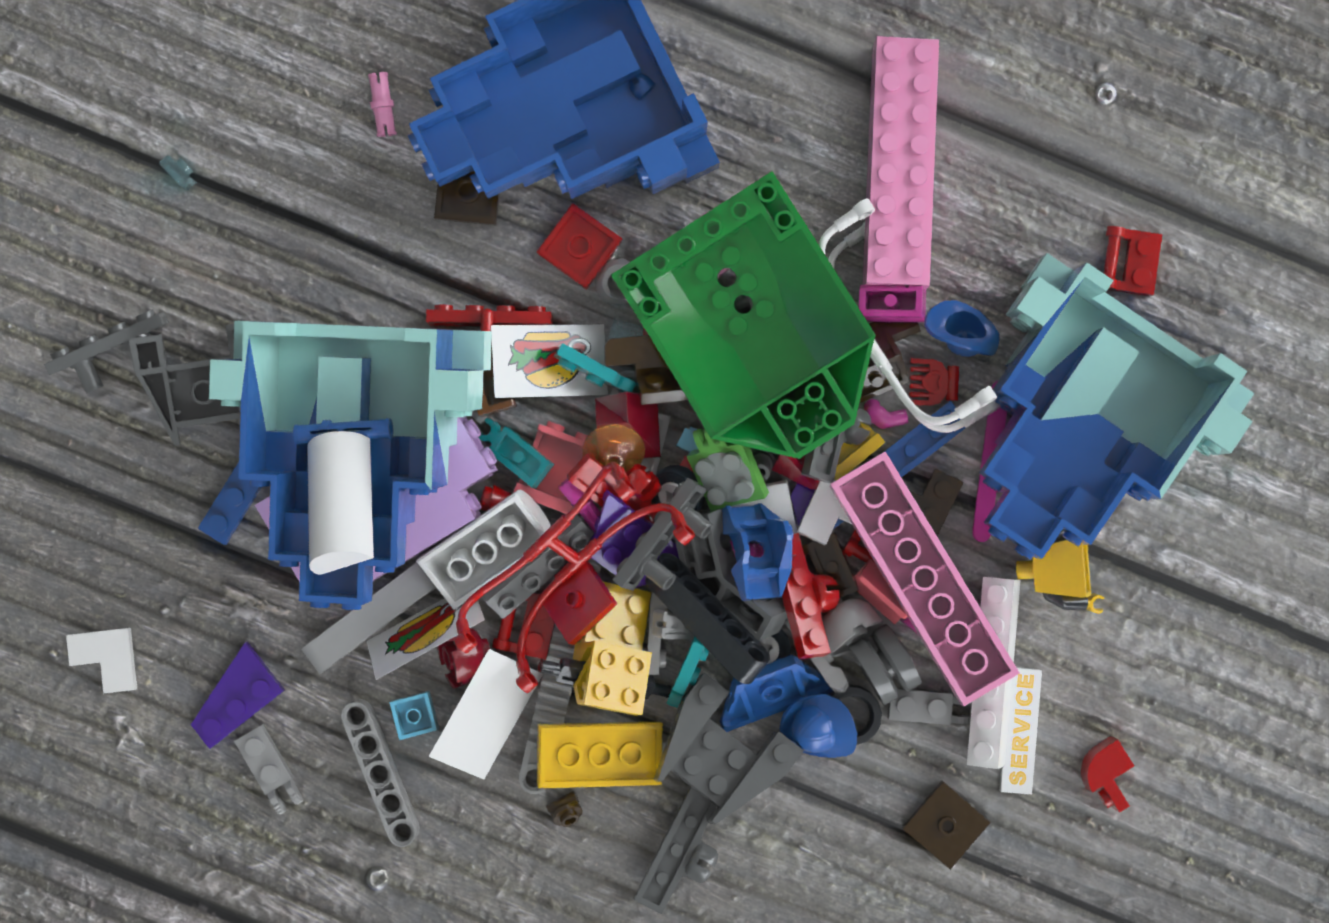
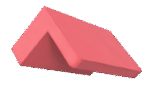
(878, 593)

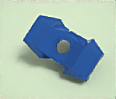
(764, 575)

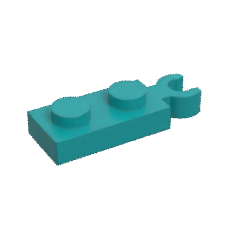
(596, 372)
(517, 454)
(688, 672)

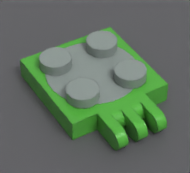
(726, 472)

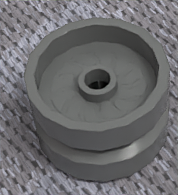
(889, 662)

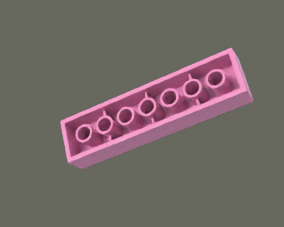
(901, 161)
(924, 579)

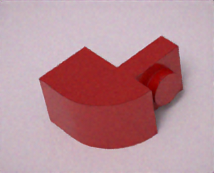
(1101, 767)

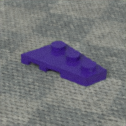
(237, 697)

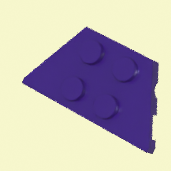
(623, 542)

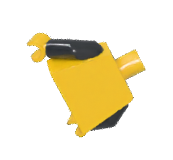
(1062, 576)

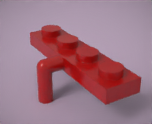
(479, 317)

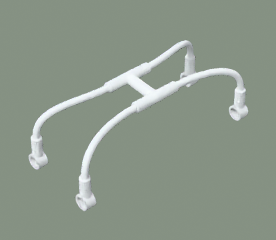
(969, 412)

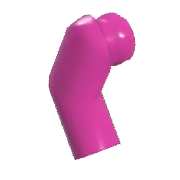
(882, 418)

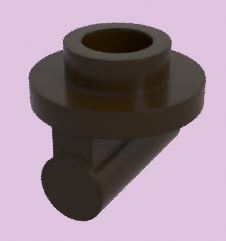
(565, 810)

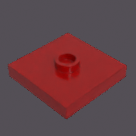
(579, 246)
(579, 603)

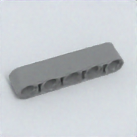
(371, 618)
(377, 787)

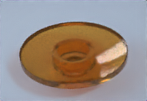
(615, 442)

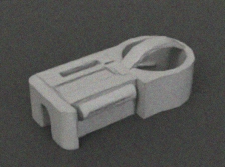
(668, 626)

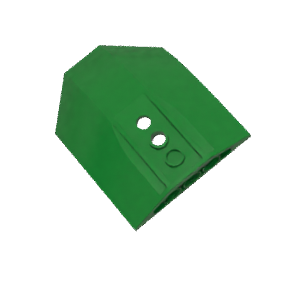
(763, 377)

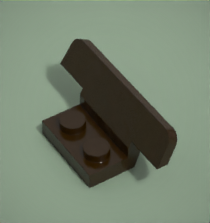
(886, 335)
(652, 375)

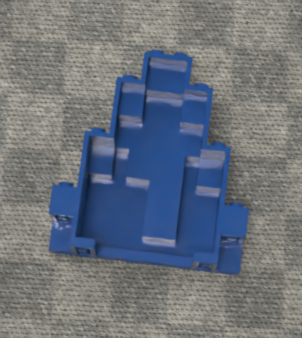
(562, 105)

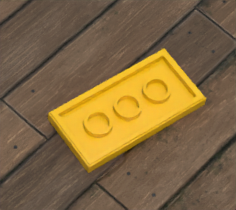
(598, 754)

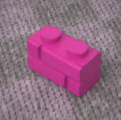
(892, 303)

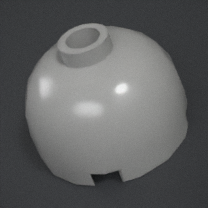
(849, 623)

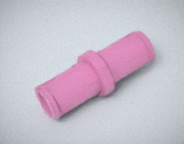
(382, 104)

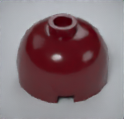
(462, 665)

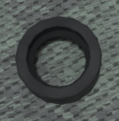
(873, 706)

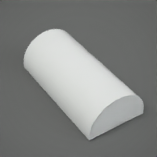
(339, 501)
(484, 547)

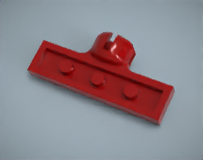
(644, 482)
(804, 601)

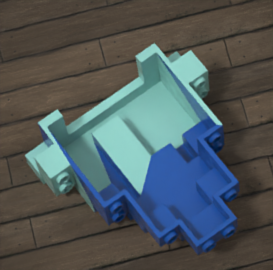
(345, 375)
(1097, 410)

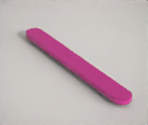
(985, 495)

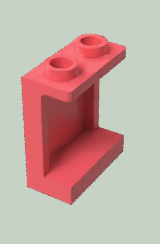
(565, 453)

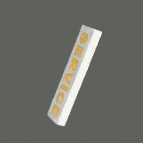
(1021, 733)

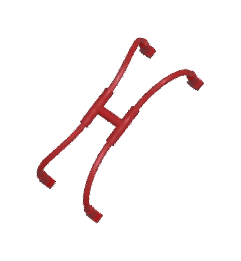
(625, 490)

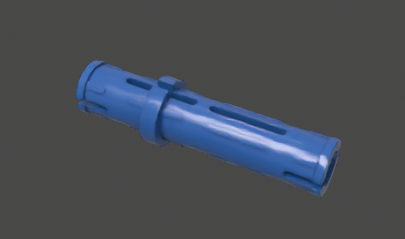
(379, 429)

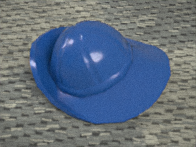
(962, 328)
(820, 726)

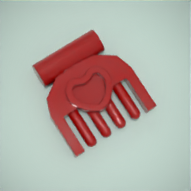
(937, 382)

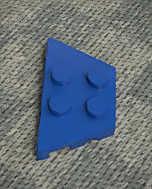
(771, 692)

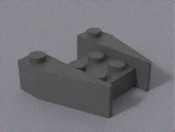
(181, 389)
(716, 761)

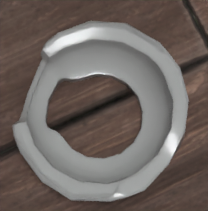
(601, 281)

